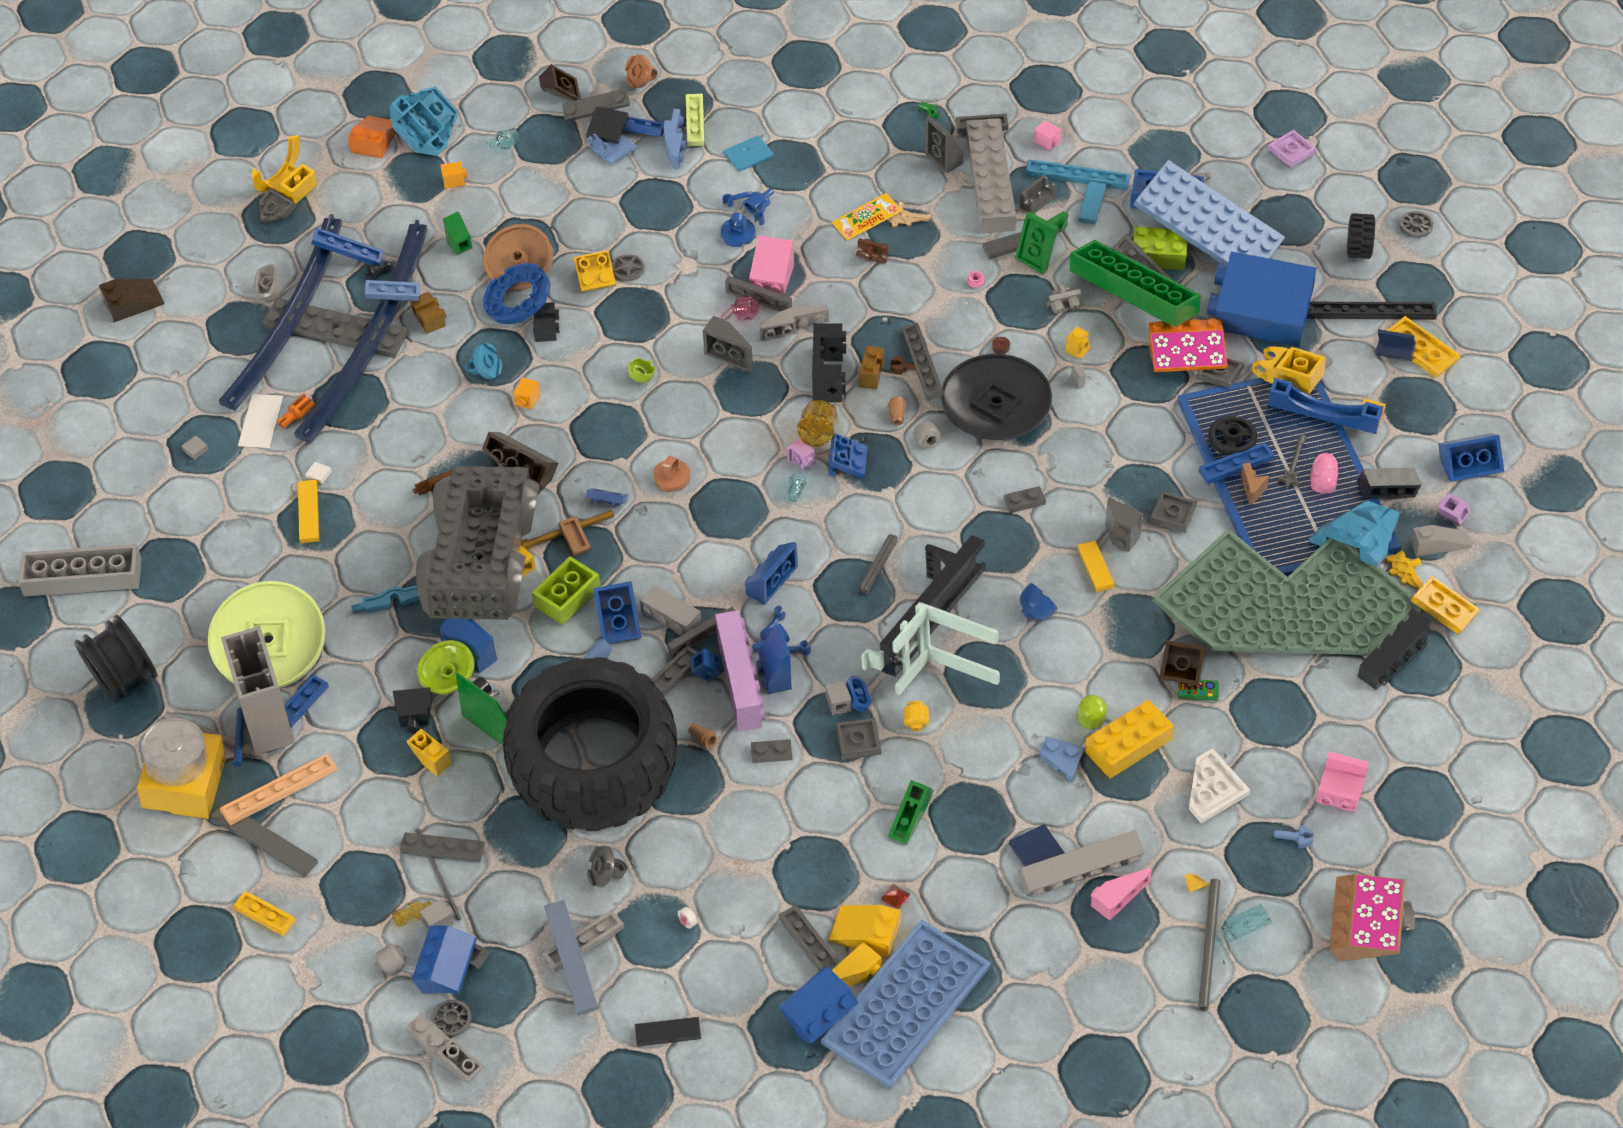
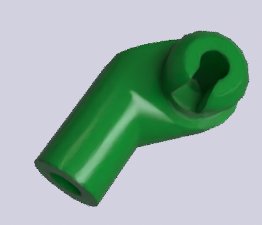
(931, 109)

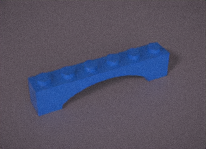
(1289, 398)

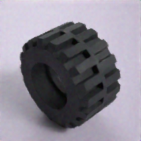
(1361, 235)

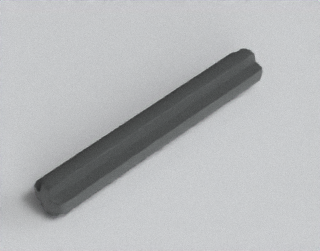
(878, 564)

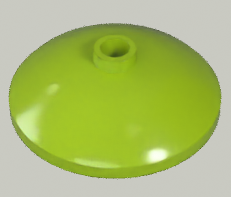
(441, 660)

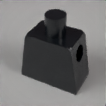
(413, 707)

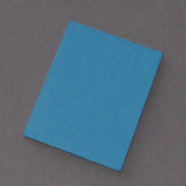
(748, 153)

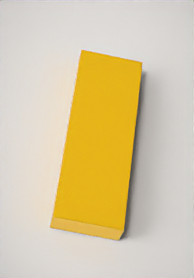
(1095, 566)
(264, 913)

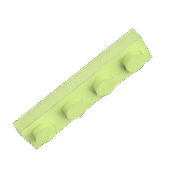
(695, 119)

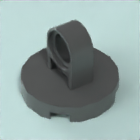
(604, 866)

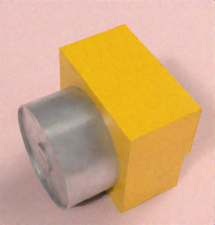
(180, 768)

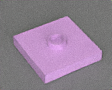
(1292, 148)

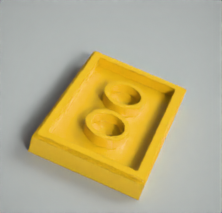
(1445, 605)

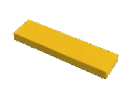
(308, 511)

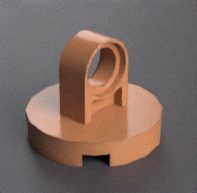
(639, 71)
(671, 474)

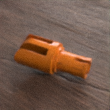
(296, 410)

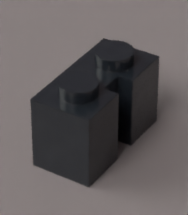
(545, 323)

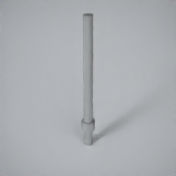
(248, 748)

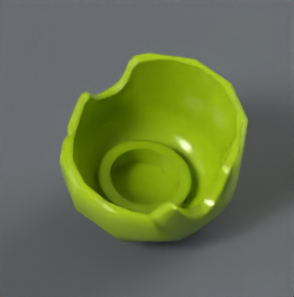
(641, 370)

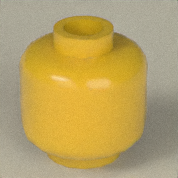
(916, 715)

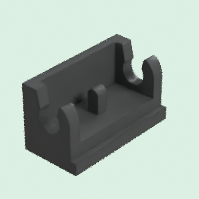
(1037, 195)

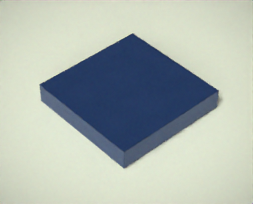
(1035, 846)

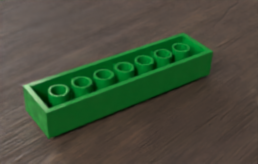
(1135, 283)

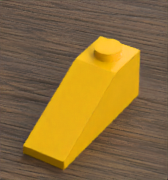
(859, 965)

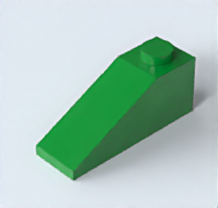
(910, 811)

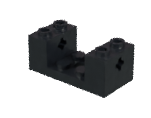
(828, 346)

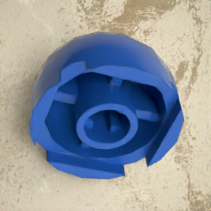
(1036, 604)

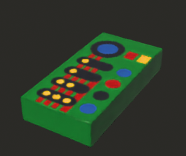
(1205, 691)

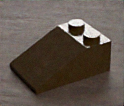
(129, 297)

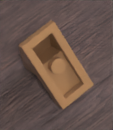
(1253, 485)

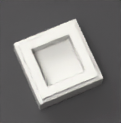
(319, 472)

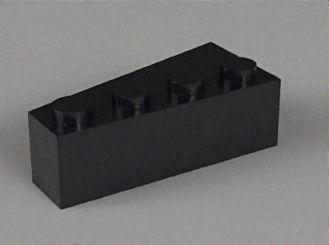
(1396, 650)

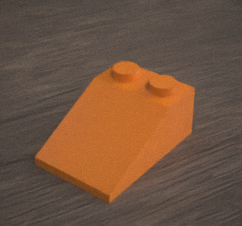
(371, 137)

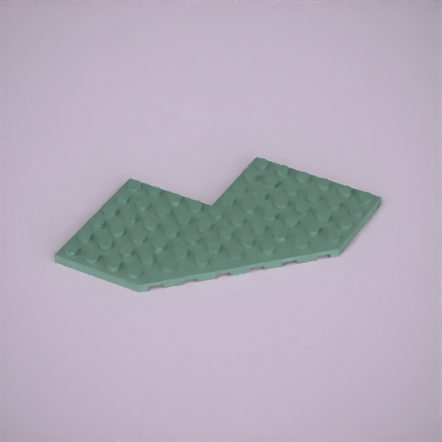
(1247, 605)

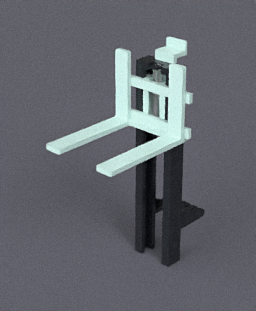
(930, 610)

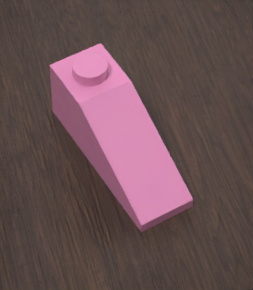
(1118, 892)

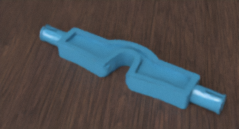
(384, 600)

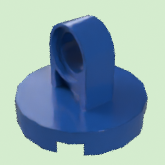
(738, 230)

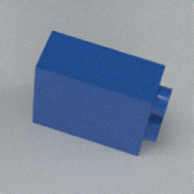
(1263, 298)

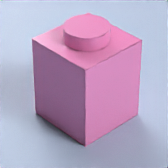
(1047, 135)

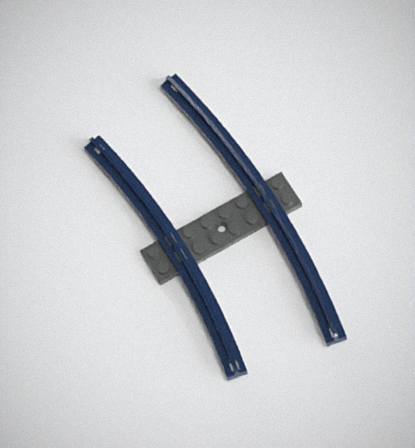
(301, 319)

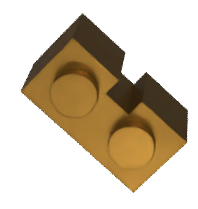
(428, 313)
(871, 367)

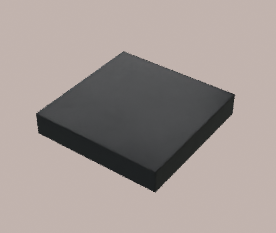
(607, 124)

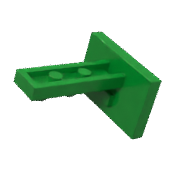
(1038, 240)

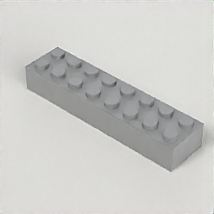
(990, 176)

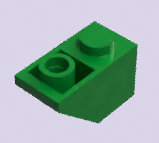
(457, 233)

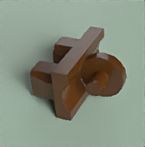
(872, 250)

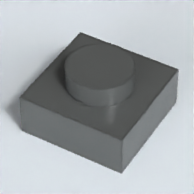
(478, 956)

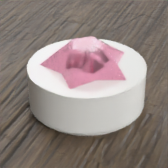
(687, 917)

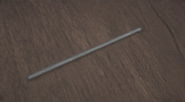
(443, 883)

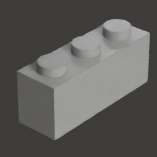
(670, 611)

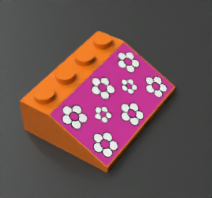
(1188, 346)

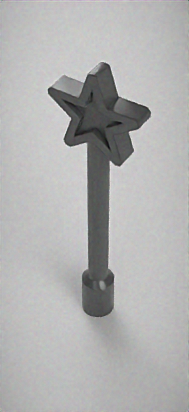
(1289, 476)

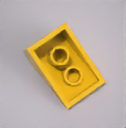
(868, 924)

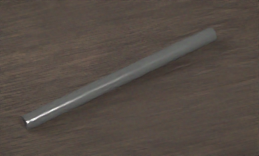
(1209, 944)

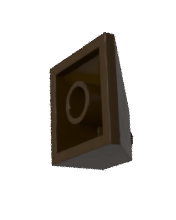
(559, 83)

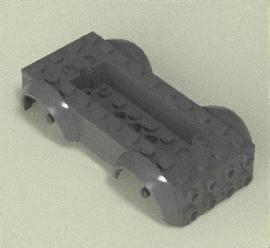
(464, 504)

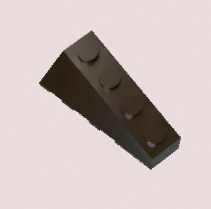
(515, 454)

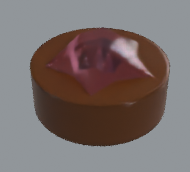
(1000, 345)

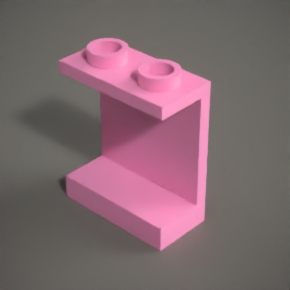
(1342, 781)

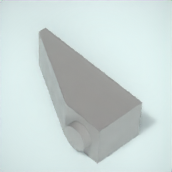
(1438, 539)

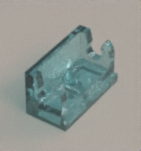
(1246, 922)

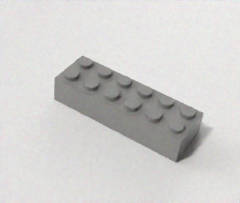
(80, 570)

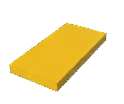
(1429, 352)

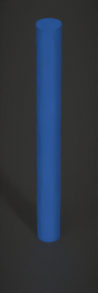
(238, 738)

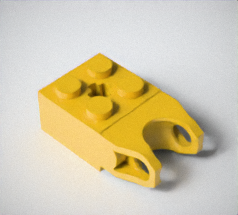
(1292, 365)

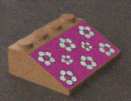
(1367, 916)

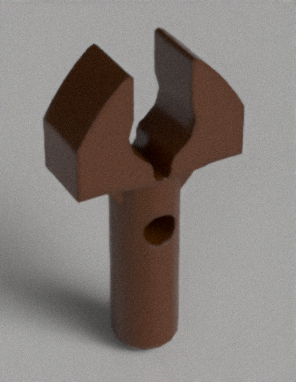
(899, 365)

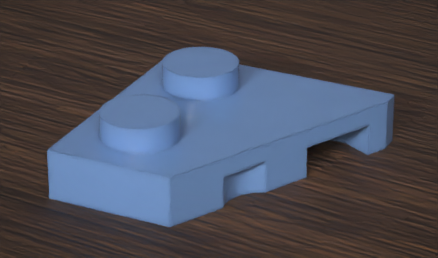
(1062, 756)

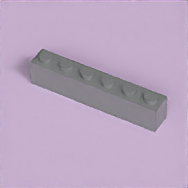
(1081, 862)

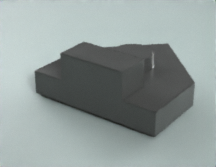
(275, 206)

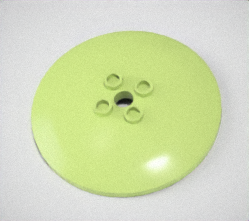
(281, 612)

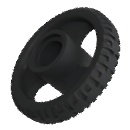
(1232, 434)

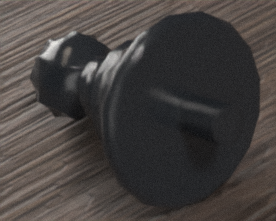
(375, 270)

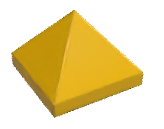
(1195, 882)

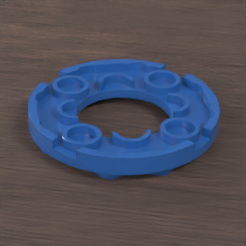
(518, 273)

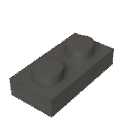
(1024, 499)
(771, 751)

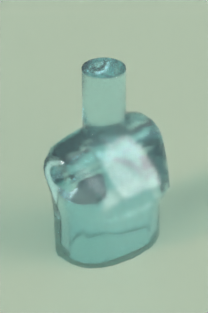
(504, 139)

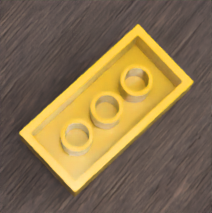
(1129, 738)

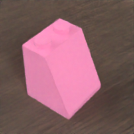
(772, 264)

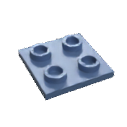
(611, 151)

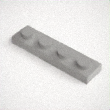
(588, 937)

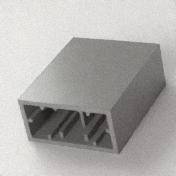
(257, 690)

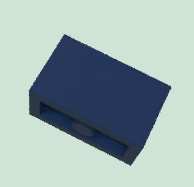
(1395, 345)

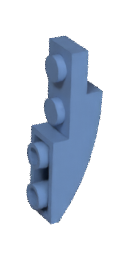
(674, 139)

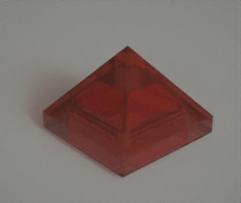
(895, 896)

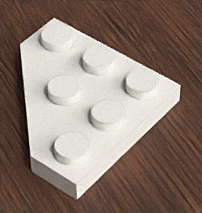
(1214, 786)

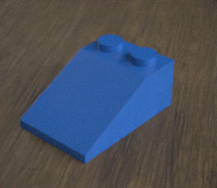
(617, 612)
(775, 662)

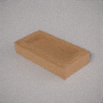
(574, 536)

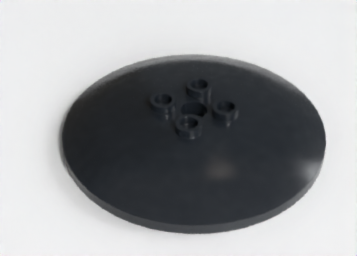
(996, 377)

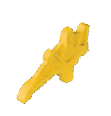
(1405, 569)

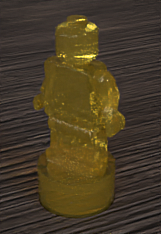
(401, 916)

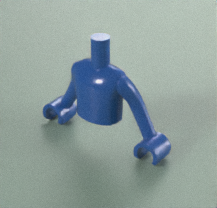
(756, 202)
(766, 632)

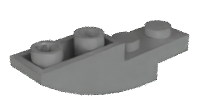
(788, 320)
(443, 1049)

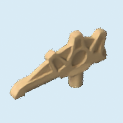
(907, 217)

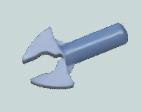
(1297, 836)

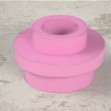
(975, 279)

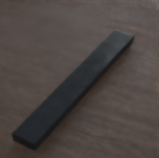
(1372, 310)

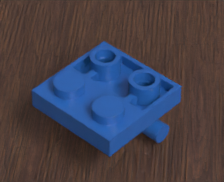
(847, 456)

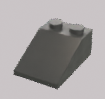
(942, 147)
(727, 344)

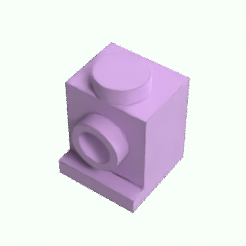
(801, 454)
(1454, 508)

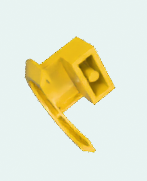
(289, 180)

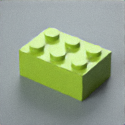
(1162, 246)
(566, 590)

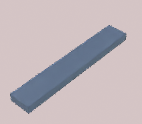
(571, 957)

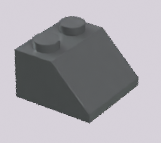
(1123, 524)

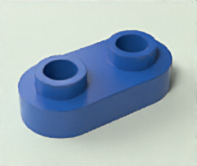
(858, 693)

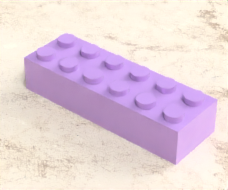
(739, 671)

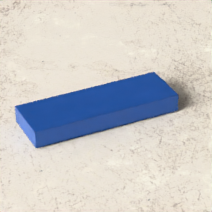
(304, 698)

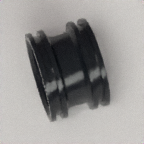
(116, 659)

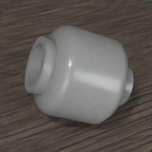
(927, 434)
(390, 959)

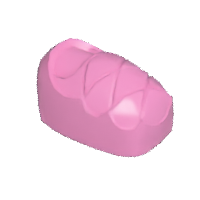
(1324, 473)

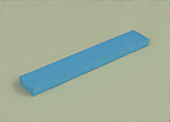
(1077, 174)

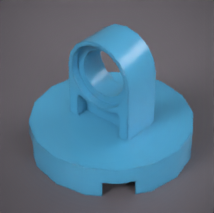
(485, 361)

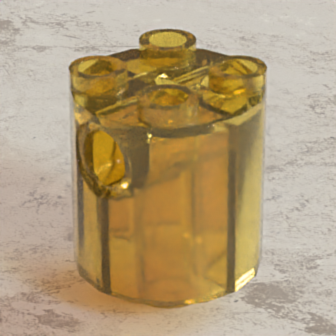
(817, 423)

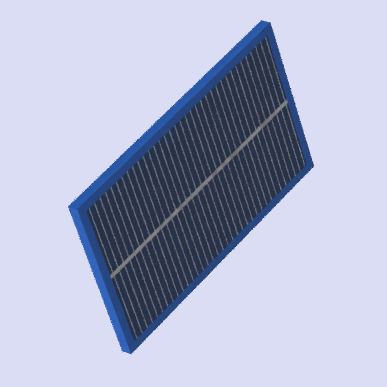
(1280, 518)

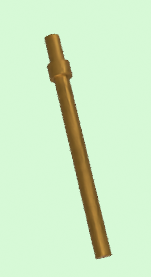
(527, 544)

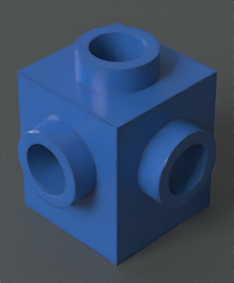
(706, 665)

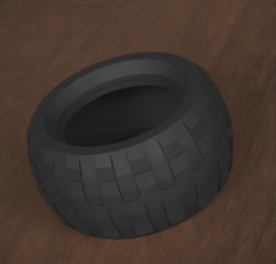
(580, 692)

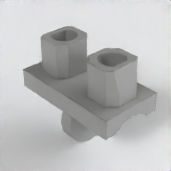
(1064, 296)

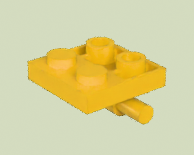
(594, 271)

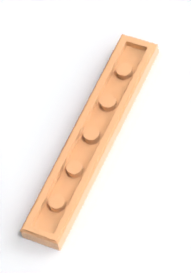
(278, 789)

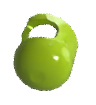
(1092, 712)

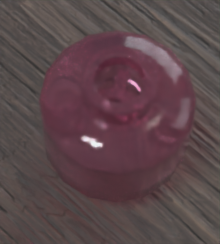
(745, 308)

